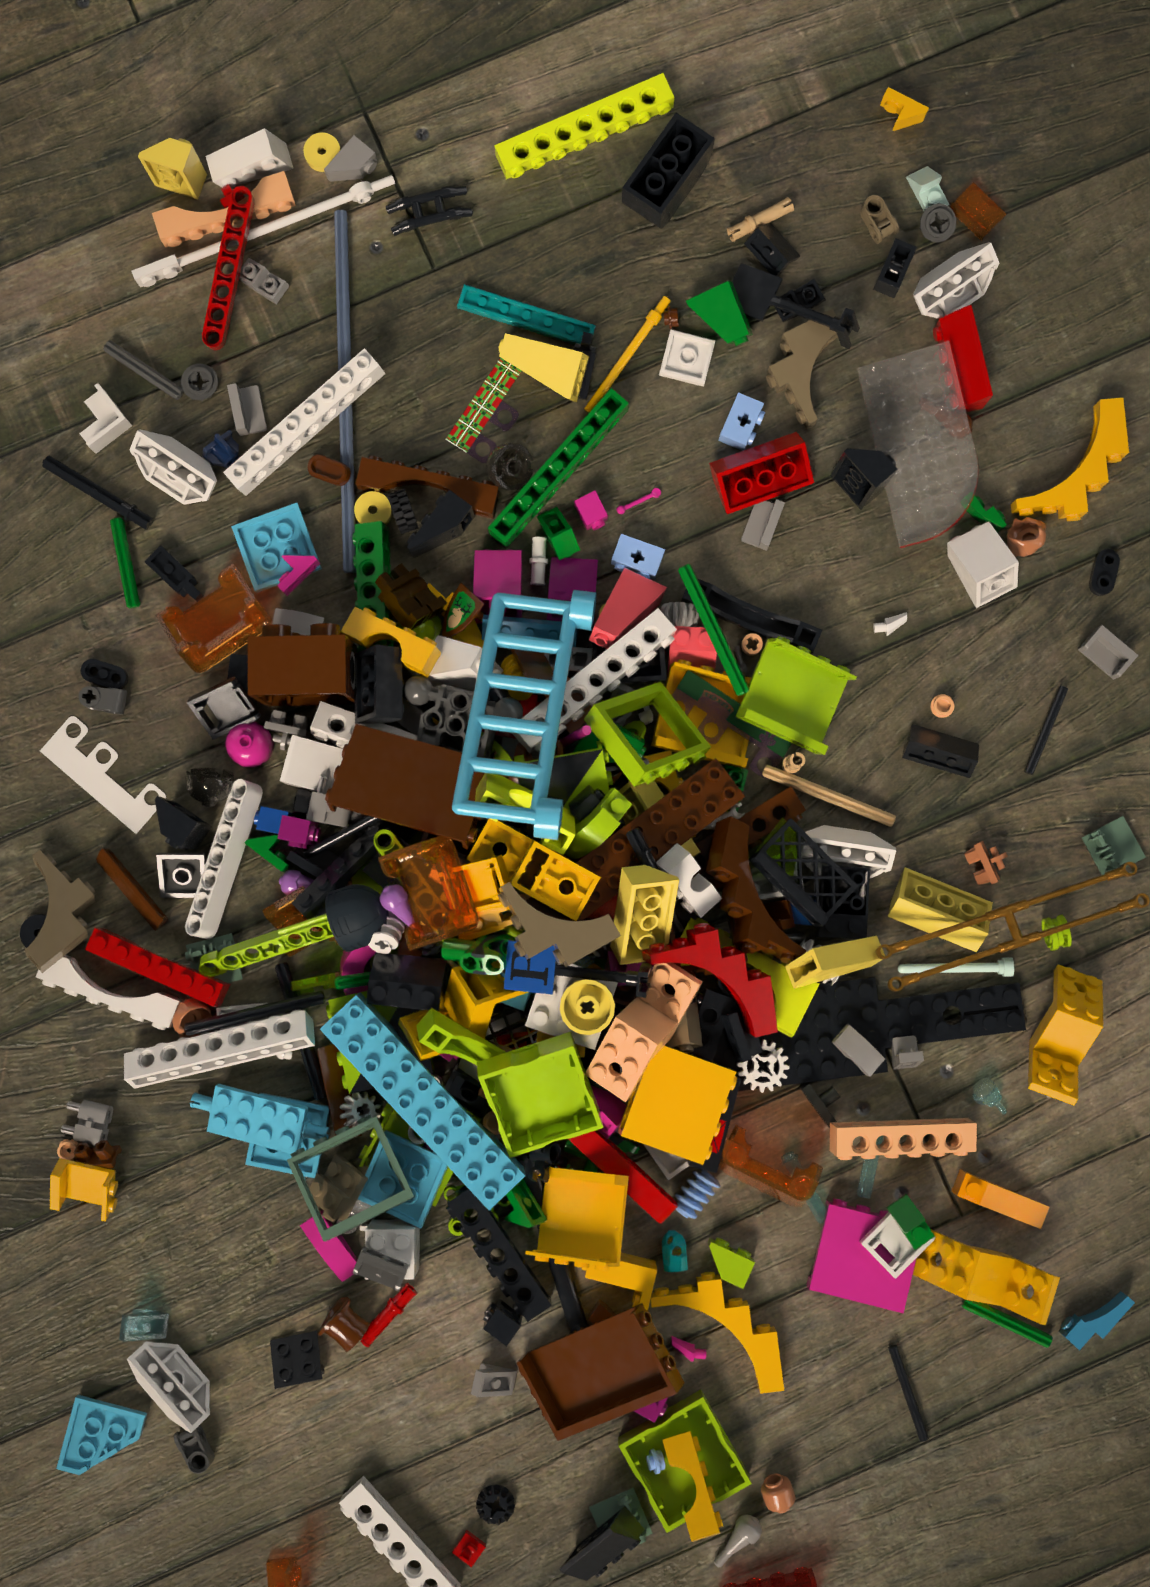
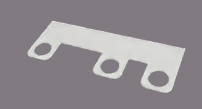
(92, 777)

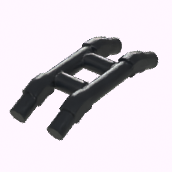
(421, 220)

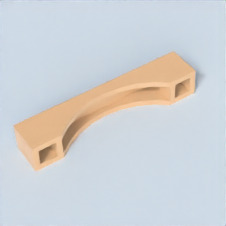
(180, 225)

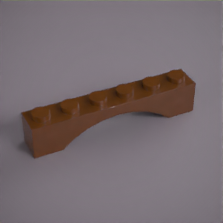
(384, 476)

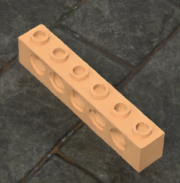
(962, 1142)

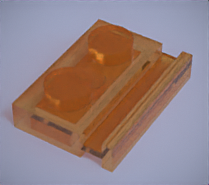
(977, 211)

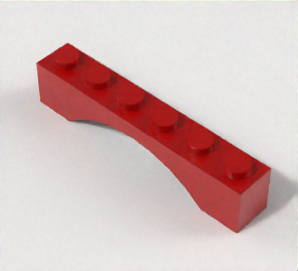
(156, 967)

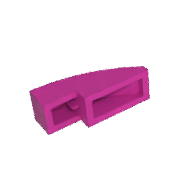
(334, 1252)

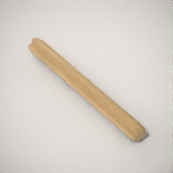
(828, 795)

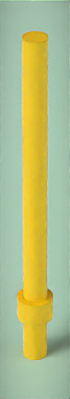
(652, 319)

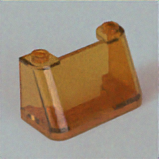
(216, 623)
(434, 890)
(790, 1190)

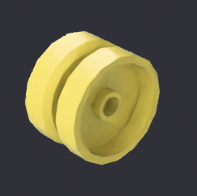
(587, 1021)

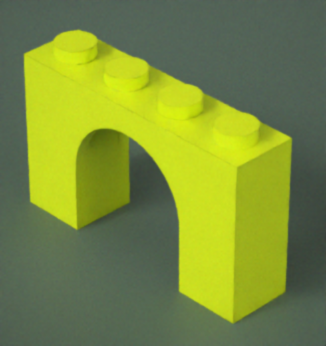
(502, 791)

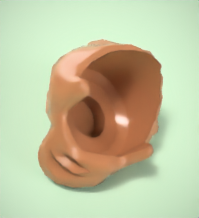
(1026, 536)
(189, 1011)

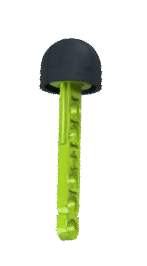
(350, 918)

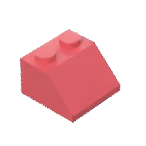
(693, 646)

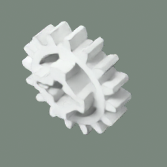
(754, 1074)

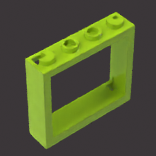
(623, 753)

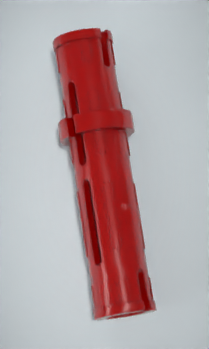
(392, 1309)

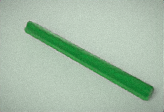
(713, 629)

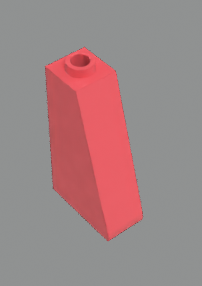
(626, 607)

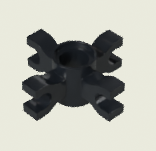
(543, 1158)

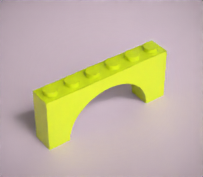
(788, 1002)

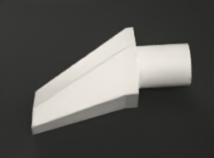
(890, 624)

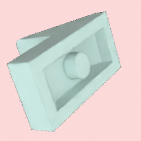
(927, 188)

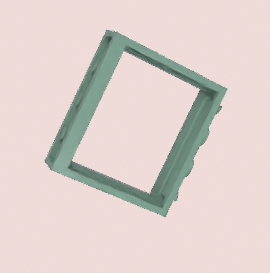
(323, 1145)

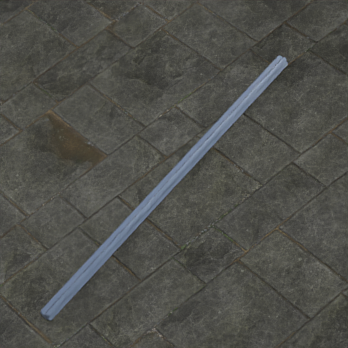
(344, 357)

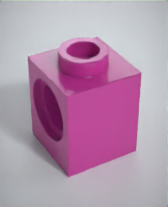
(591, 511)

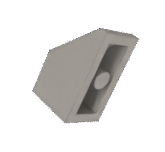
(351, 162)

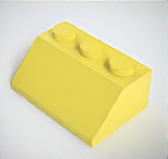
(174, 167)

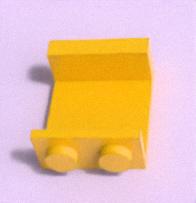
(83, 1183)

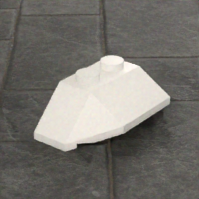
(956, 281)
(173, 467)
(850, 849)
(172, 1382)

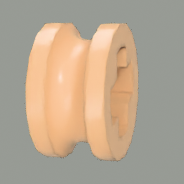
(752, 636)

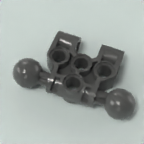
(420, 690)

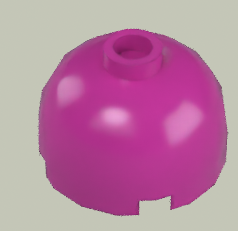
(249, 744)

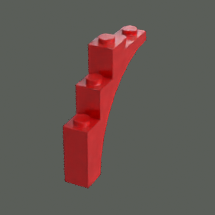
(749, 988)

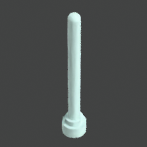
(1004, 966)

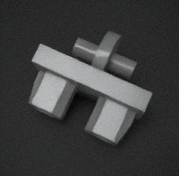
(277, 724)

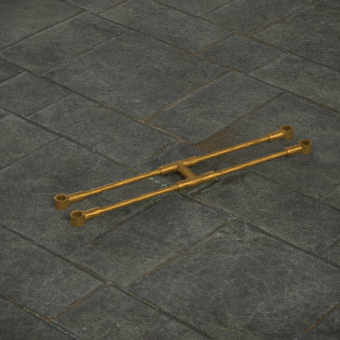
(1008, 912)

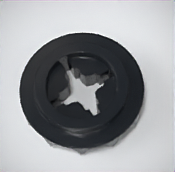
(490, 1494)

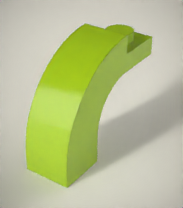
(598, 824)

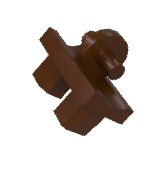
(101, 1155)

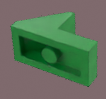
(264, 847)
(526, 1209)
(910, 1221)

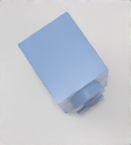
(747, 409)
(629, 548)

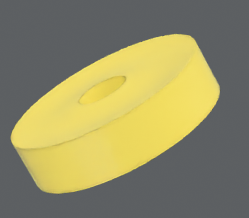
(315, 144)
(370, 500)

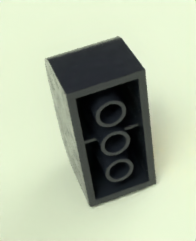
(668, 171)

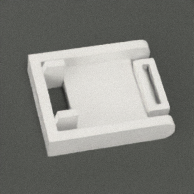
(893, 1239)

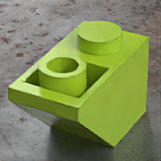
(732, 1264)

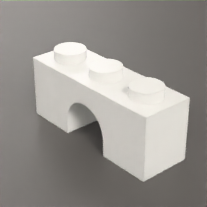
(698, 893)

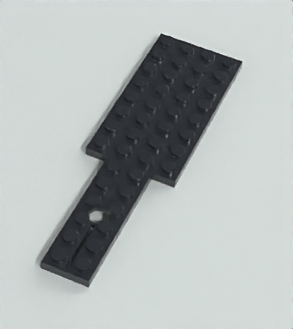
(856, 1003)

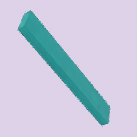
(523, 315)

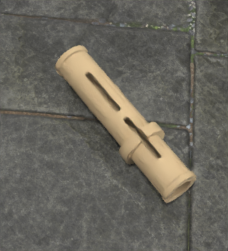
(766, 216)
(792, 760)

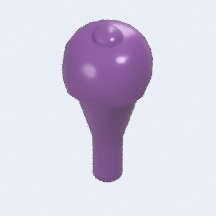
(293, 880)
(395, 900)

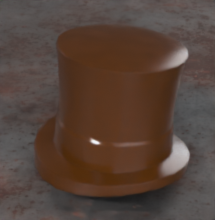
(344, 1324)

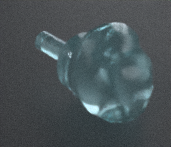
(987, 1093)

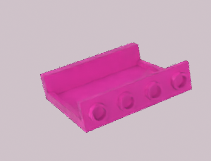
(848, 1268)

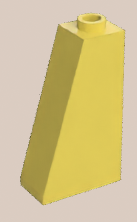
(549, 364)
(833, 960)

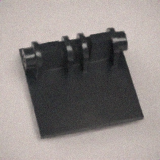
(296, 1360)

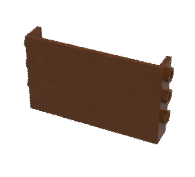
(402, 783)
(600, 1372)

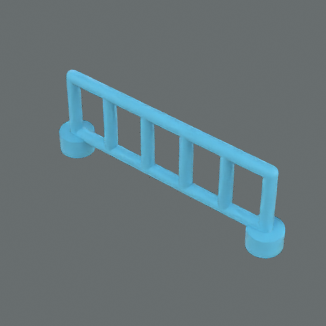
(544, 811)

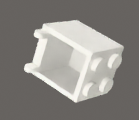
(395, 1240)

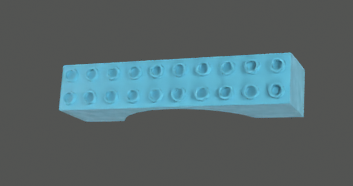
(423, 1102)

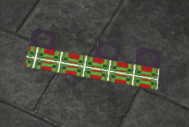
(485, 407)

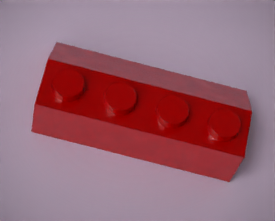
(962, 333)
(762, 472)

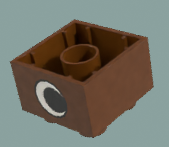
(301, 668)

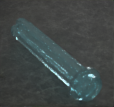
(868, 1174)
(815, 1203)

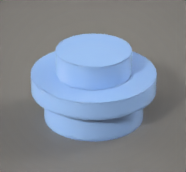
(655, 1461)

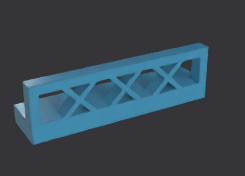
(529, 627)

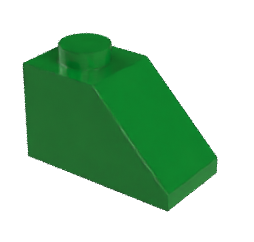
(558, 533)

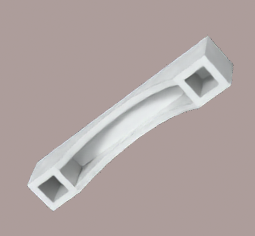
(155, 1007)

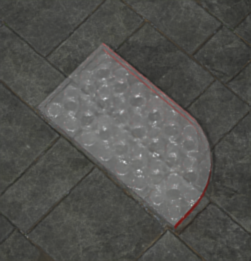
(925, 428)

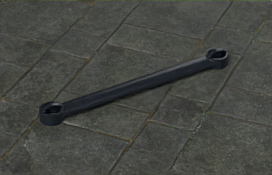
(561, 1273)

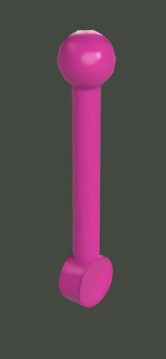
(656, 492)

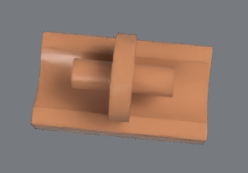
(989, 873)

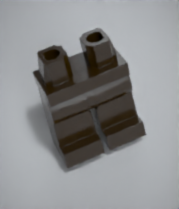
(408, 597)

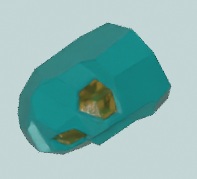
(674, 1252)

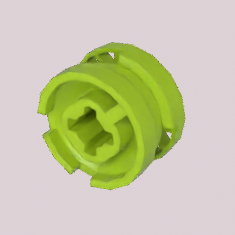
(1057, 939)

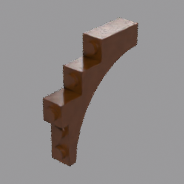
(730, 864)

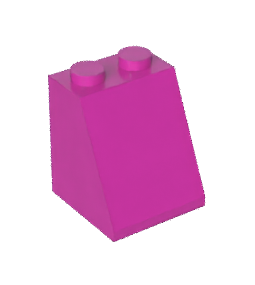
(497, 573)

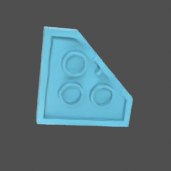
(97, 1432)

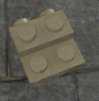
(338, 1188)

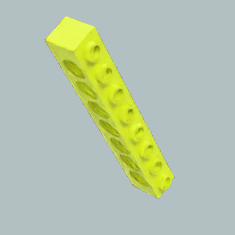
(654, 88)

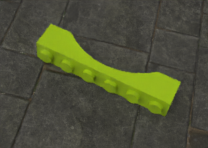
(451, 1038)

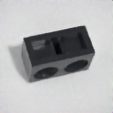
(501, 1321)

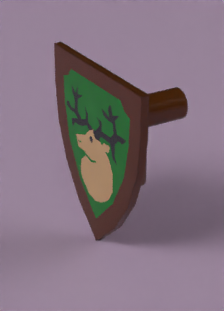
(461, 611)

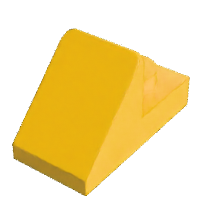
(909, 110)

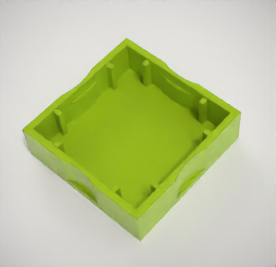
(539, 1094)
(674, 1489)

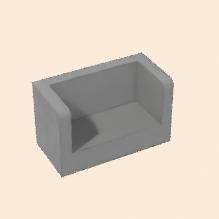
(1108, 652)

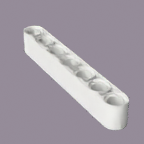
(223, 859)

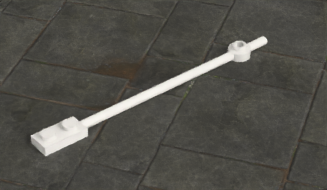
(171, 265)

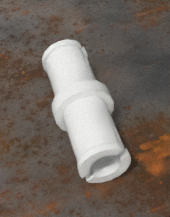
(538, 561)

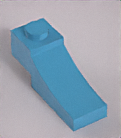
(1081, 1329)

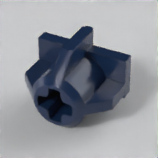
(222, 450)

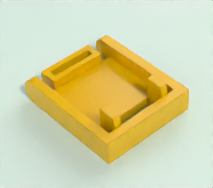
(483, 882)

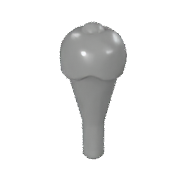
(746, 1532)

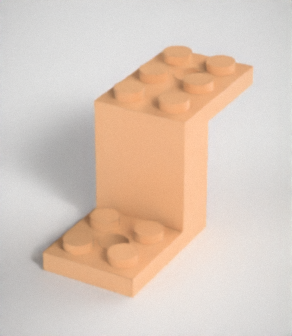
(643, 1030)

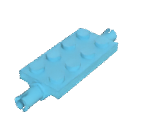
(258, 1119)

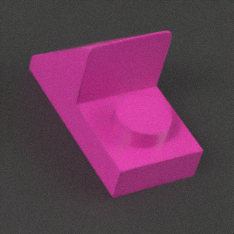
(302, 568)

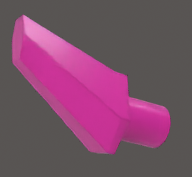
(688, 1349)

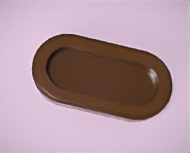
(329, 470)

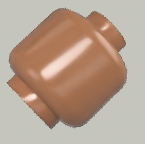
(778, 1493)

